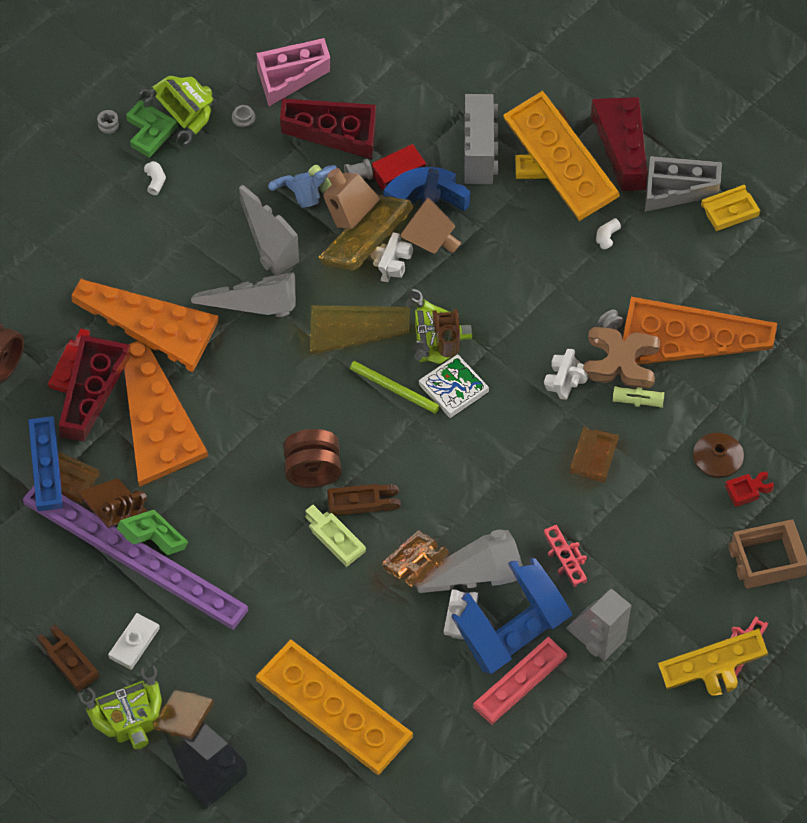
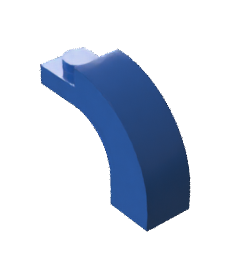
(411, 187)

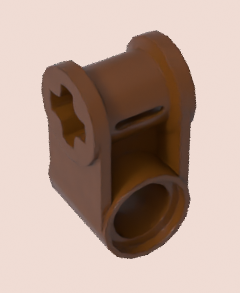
(447, 332)

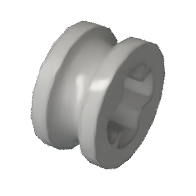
(112, 117)
(611, 320)

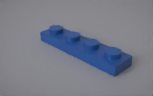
(45, 463)

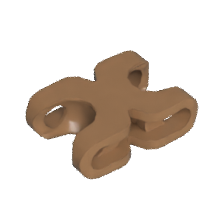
(621, 357)

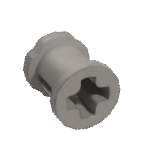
(363, 169)

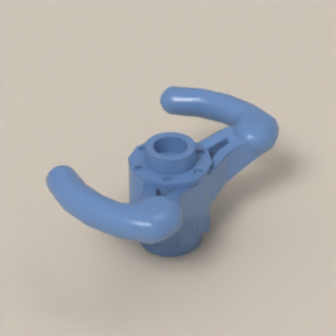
(303, 185)

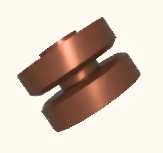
(10, 351)
(312, 458)

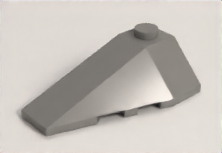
(267, 297)
(477, 562)

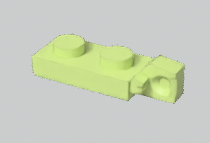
(334, 536)

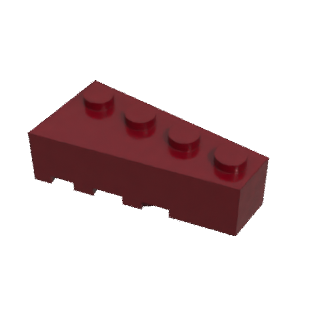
(331, 124)
(622, 134)
(91, 382)

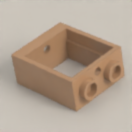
(782, 530)

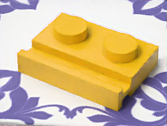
(730, 208)

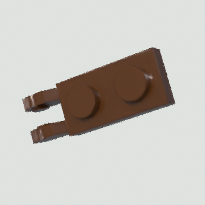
(362, 499)
(69, 659)

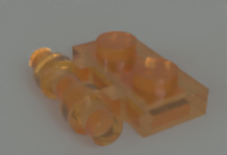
(412, 553)

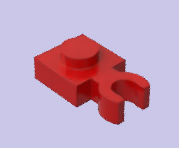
(745, 489)

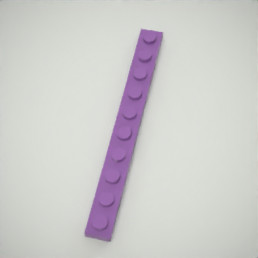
(145, 561)

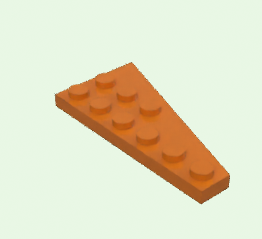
(156, 323)
(695, 332)
(159, 424)

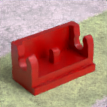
(395, 164)

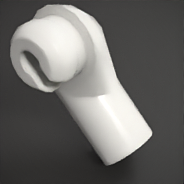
(157, 175)
(605, 231)

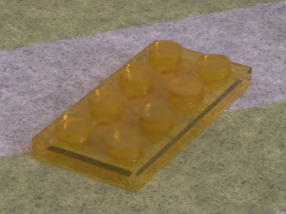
(358, 243)

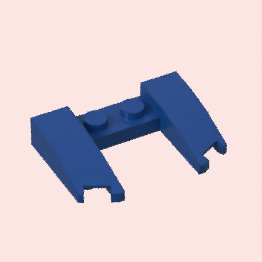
(495, 648)

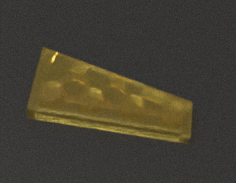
(352, 325)

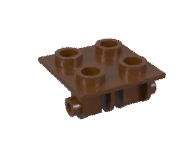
(113, 501)

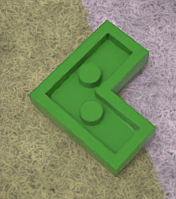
(154, 128)
(154, 527)

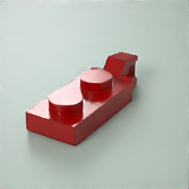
(62, 373)

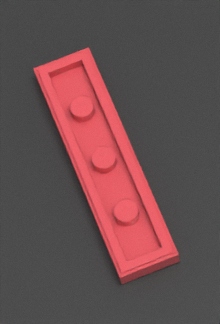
(519, 680)

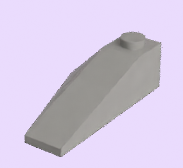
(273, 235)

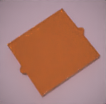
(183, 714)

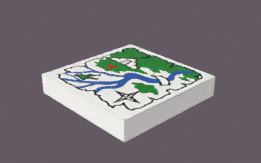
(453, 386)

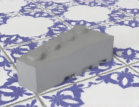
(479, 139)

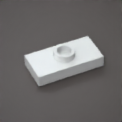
(133, 641)

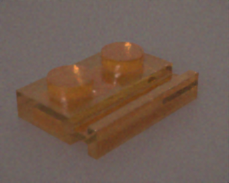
(594, 454)
(75, 476)

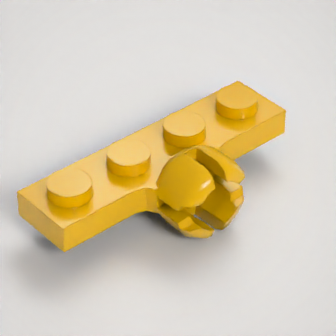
(714, 662)

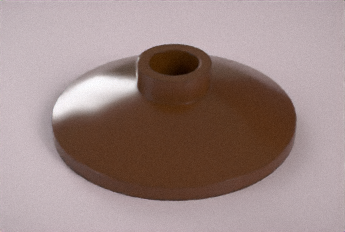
(715, 463)

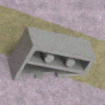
(680, 181)
(602, 624)

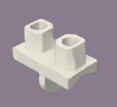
(387, 257)
(569, 374)
(456, 606)

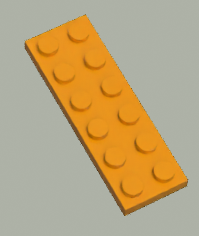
(561, 155)
(334, 707)

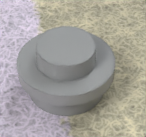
(243, 116)

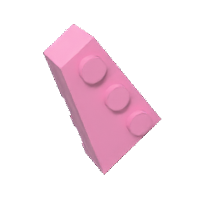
(292, 68)

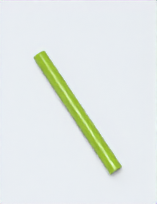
(394, 387)

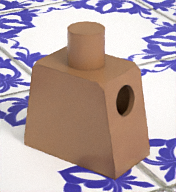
(348, 198)
(431, 229)

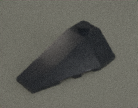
(207, 764)

